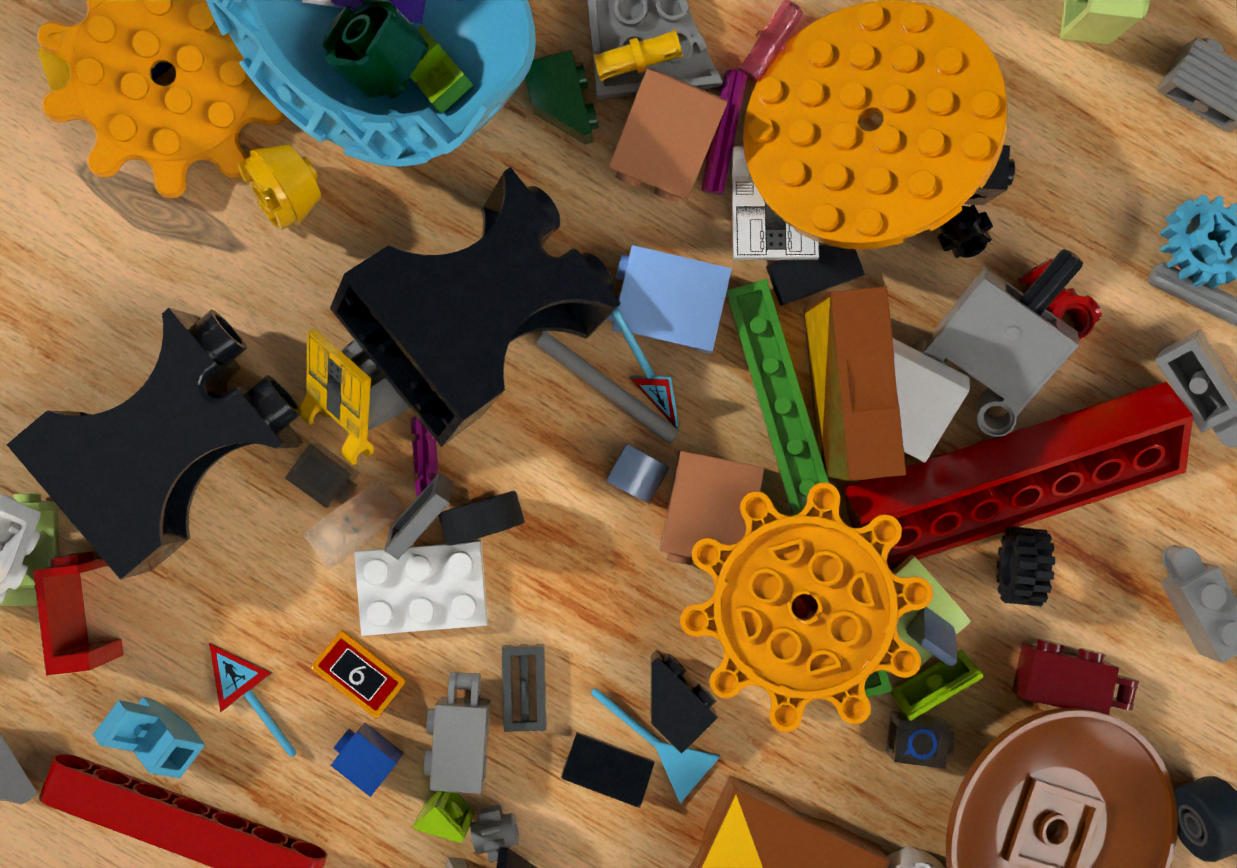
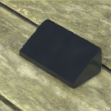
(607, 770)

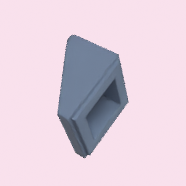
(934, 635)

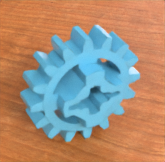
(1208, 241)

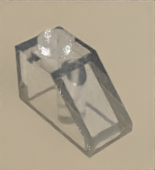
(353, 524)

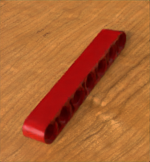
(170, 819)

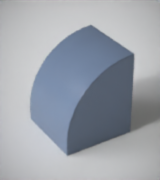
(637, 474)

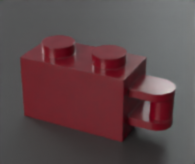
(1071, 680)

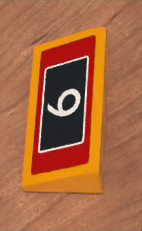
(358, 674)

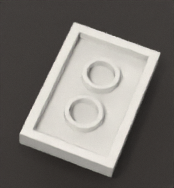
(422, 590)

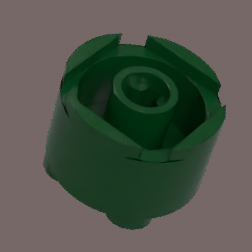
(374, 48)

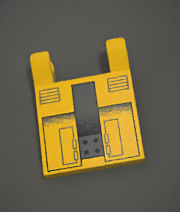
(337, 390)

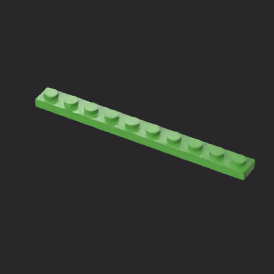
(782, 406)

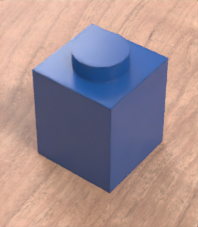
(365, 758)

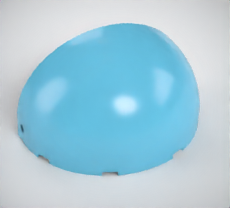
(286, 61)

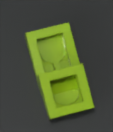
(439, 75)

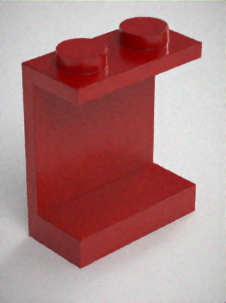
(64, 619)

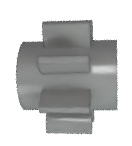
(494, 831)

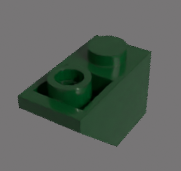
(557, 96)

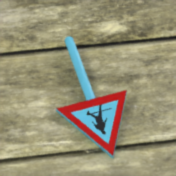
(656, 388)
(236, 678)

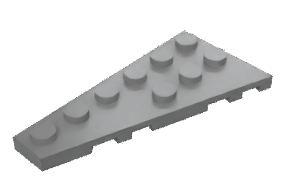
(620, 20)

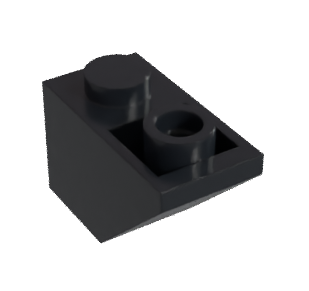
(675, 705)

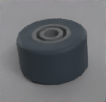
(1207, 818)

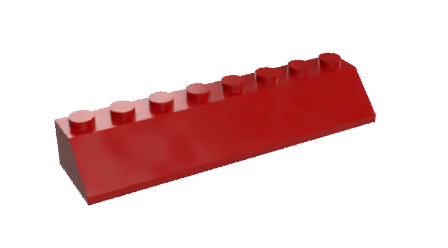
(1029, 473)

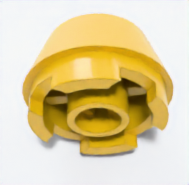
(281, 183)

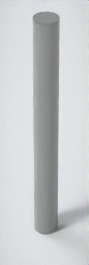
(607, 387)

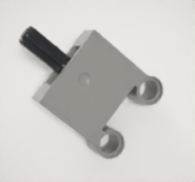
(1007, 339)

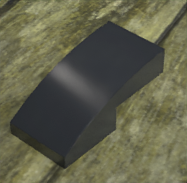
(804, 278)

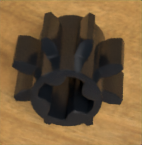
(966, 233)

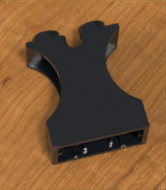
(447, 319)
(136, 467)

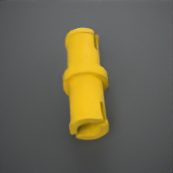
(638, 55)

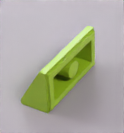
(935, 685)
(445, 816)

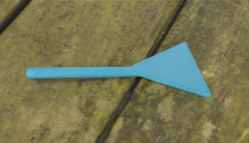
(682, 769)

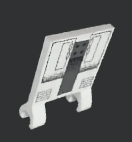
(756, 229)

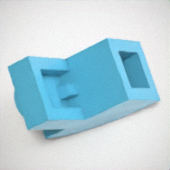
(154, 733)

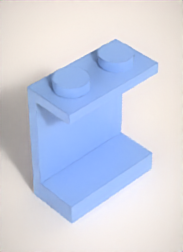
(671, 297)

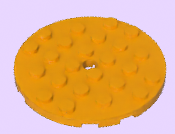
(913, 173)

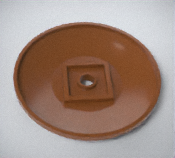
(1070, 767)

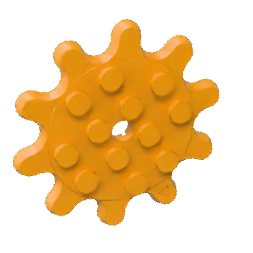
(134, 116)
(814, 655)

